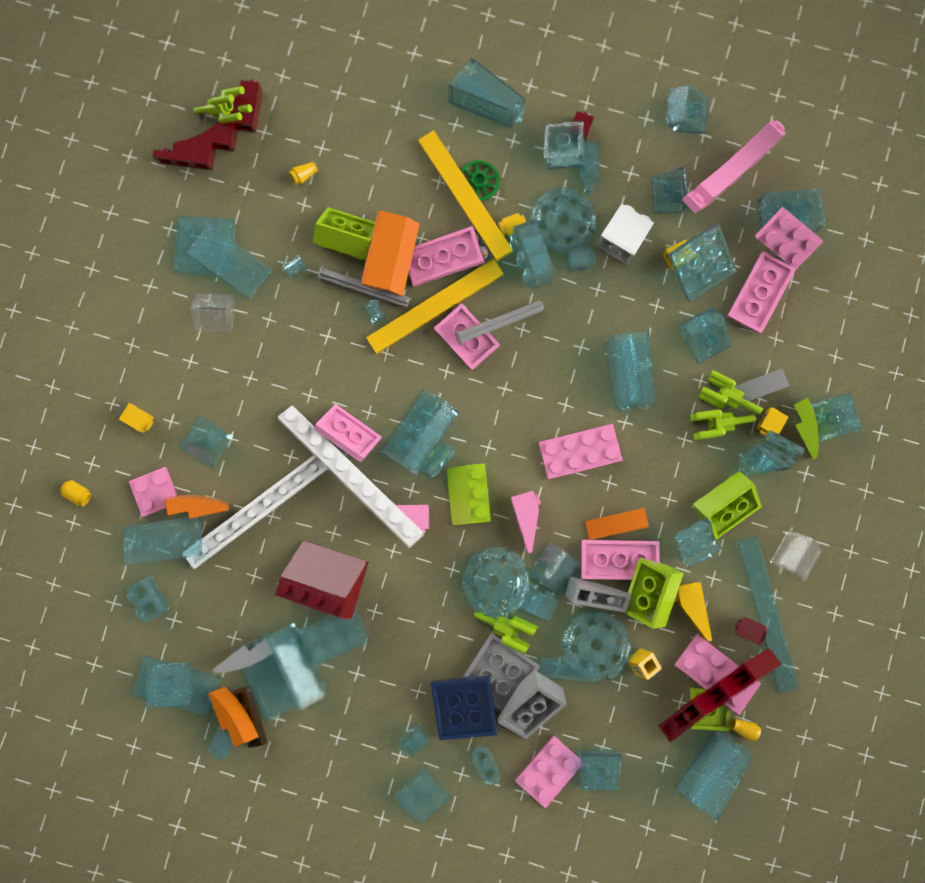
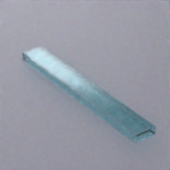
(768, 612)

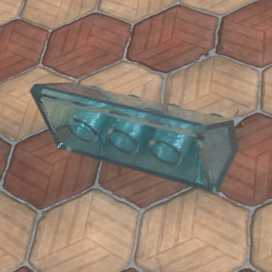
(420, 431)
(296, 666)

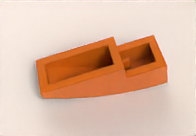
(195, 505)
(616, 524)
(232, 716)

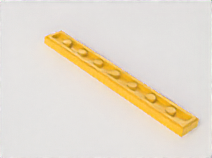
(465, 196)
(435, 306)

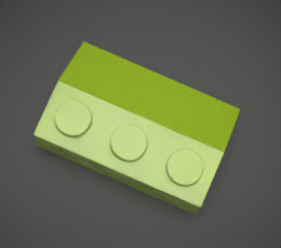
(344, 233)
(468, 494)
(728, 504)
(653, 592)

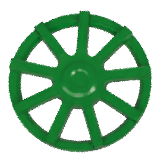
(480, 180)

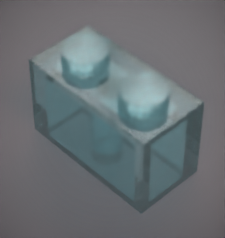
(539, 603)

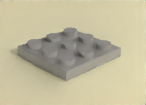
(504, 666)

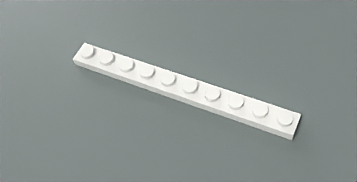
(351, 477)
(259, 508)

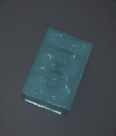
(803, 204)
(532, 254)
(333, 637)

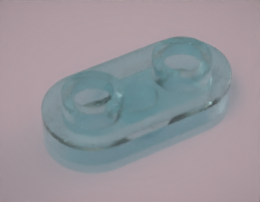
(438, 459)
(486, 764)

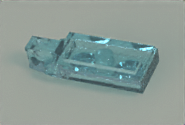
(590, 173)

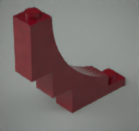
(201, 150)
(719, 694)

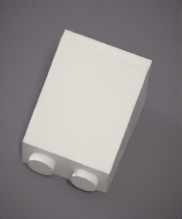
(624, 234)

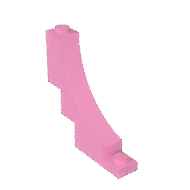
(735, 167)

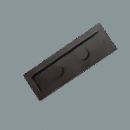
(246, 698)

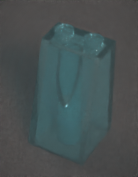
(486, 95)
(630, 370)
(715, 774)

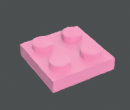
(152, 490)

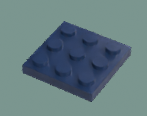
(464, 707)

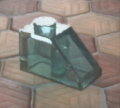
(413, 740)

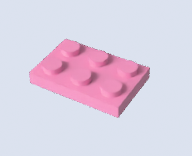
(789, 238)
(473, 350)
(347, 433)
(549, 771)

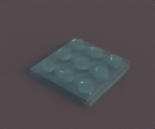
(187, 232)
(702, 262)

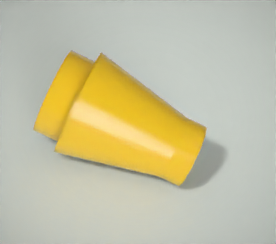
(301, 173)
(746, 729)

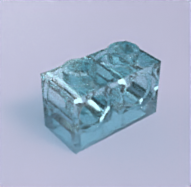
(152, 596)

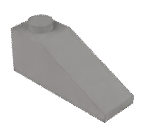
(596, 595)

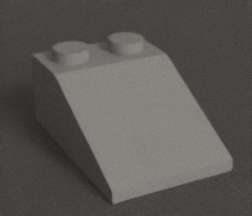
(532, 705)

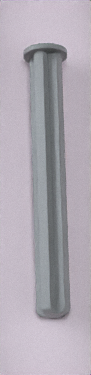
(356, 285)
(498, 322)

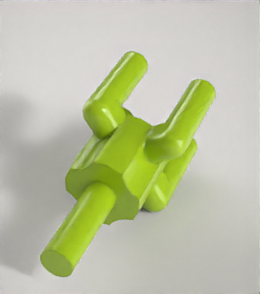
(222, 105)
(727, 394)
(718, 423)
(509, 629)

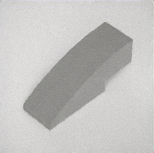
(763, 385)
(245, 657)

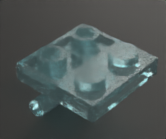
(696, 543)
(599, 769)

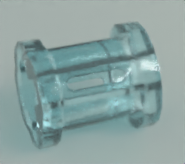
(294, 266)
(374, 311)

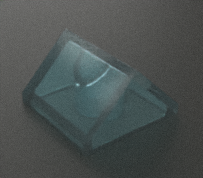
(669, 191)
(554, 569)

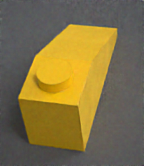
(692, 603)

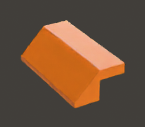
(390, 253)

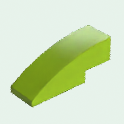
(808, 427)

